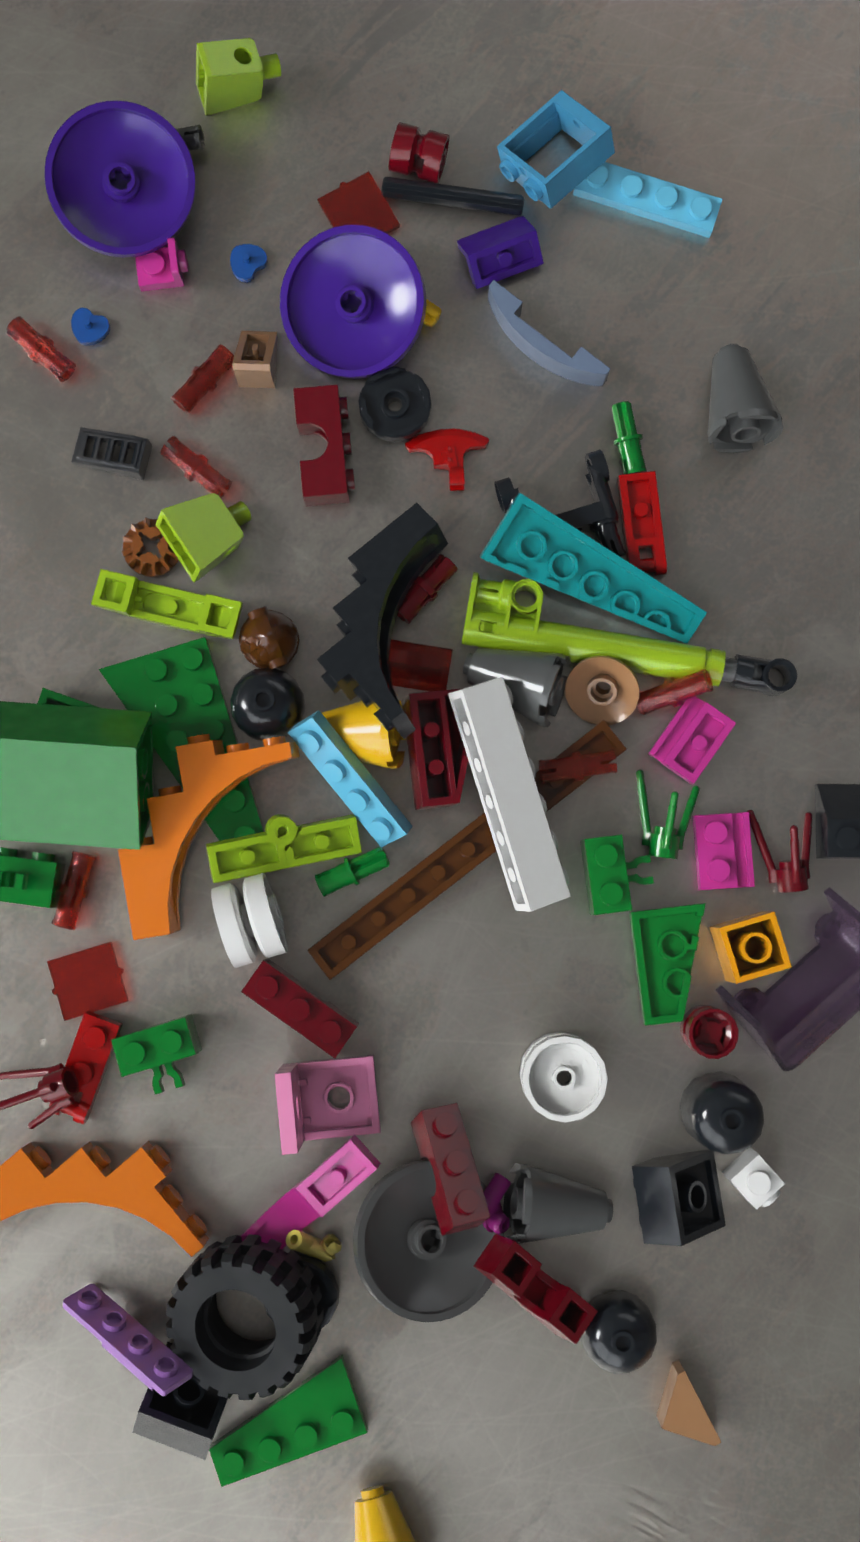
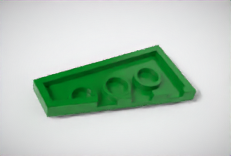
(293, 1426)

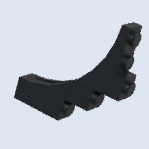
(384, 575)

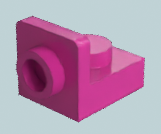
(162, 268)

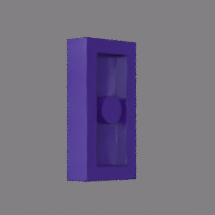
(501, 251)

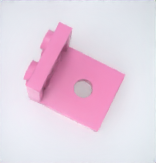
(305, 1104)

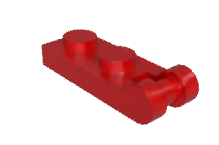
(642, 521)
(89, 1061)

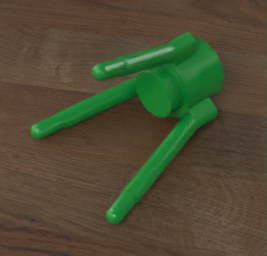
(665, 840)

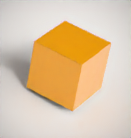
(750, 947)

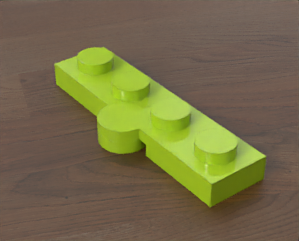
(283, 847)

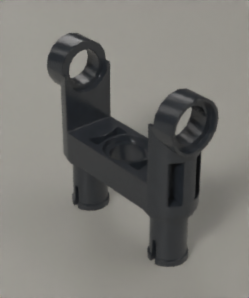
(598, 517)

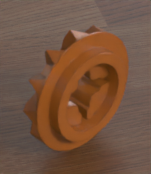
(147, 563)

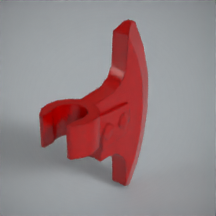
(448, 450)

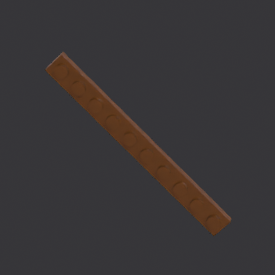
(439, 870)

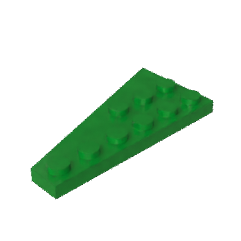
(186, 701)

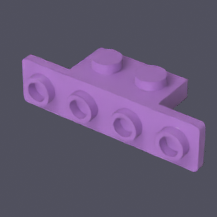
(128, 1340)

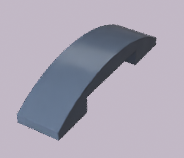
(582, 368)

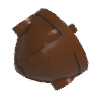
(268, 638)

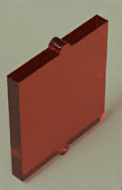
(359, 204)
(87, 981)

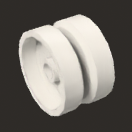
(244, 922)
(586, 1079)

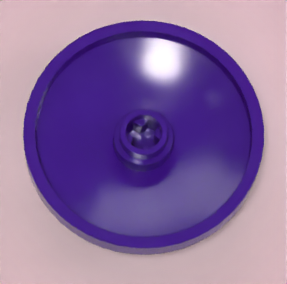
(120, 178)
(353, 301)

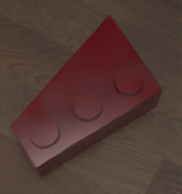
(435, 750)

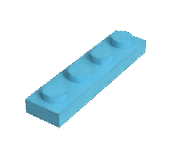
(651, 198)
(350, 779)

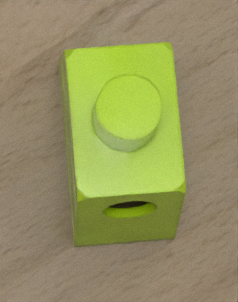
(232, 73)
(203, 532)

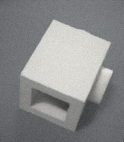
(754, 1179)

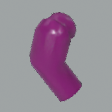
(493, 1194)

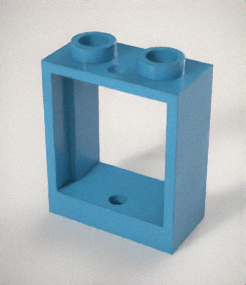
(556, 115)

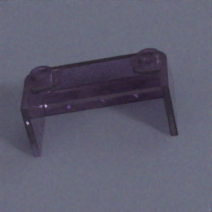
(811, 997)

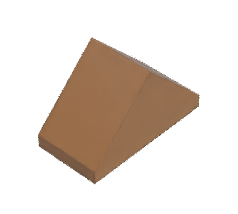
(256, 359)
(682, 1410)

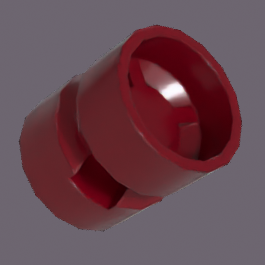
(418, 152)
(709, 1031)

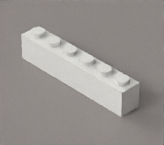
(510, 794)

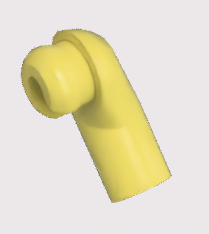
(314, 1246)

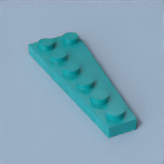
(565, 559)

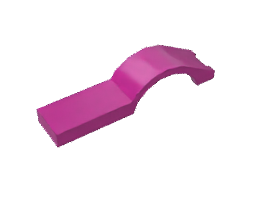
(316, 1193)

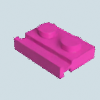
(691, 739)
(723, 851)

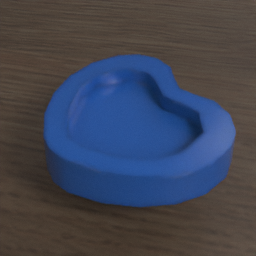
(246, 261)
(89, 328)

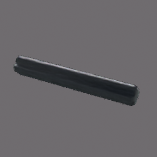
(452, 196)

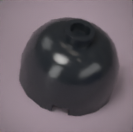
(267, 703)
(621, 1332)

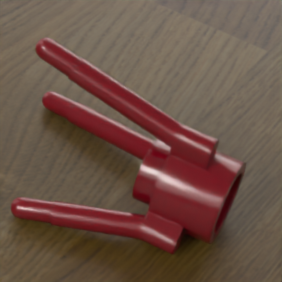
(792, 873)
(57, 1087)

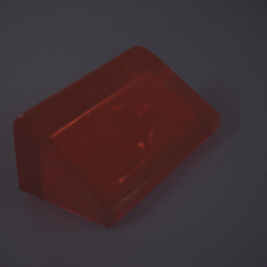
(419, 666)

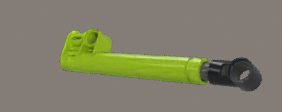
(499, 622)

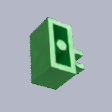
(607, 874)
(30, 880)
(158, 1046)

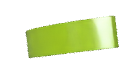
(167, 605)

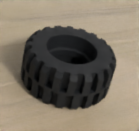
(218, 1354)

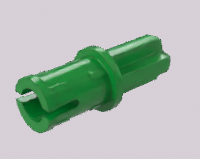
(628, 439)
(352, 871)

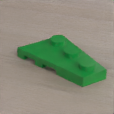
(664, 959)

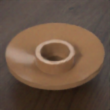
(597, 704)

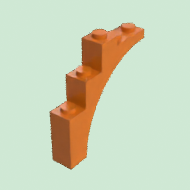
(207, 775)
(86, 1177)

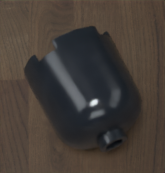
(722, 1113)

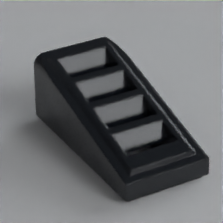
(141, 455)

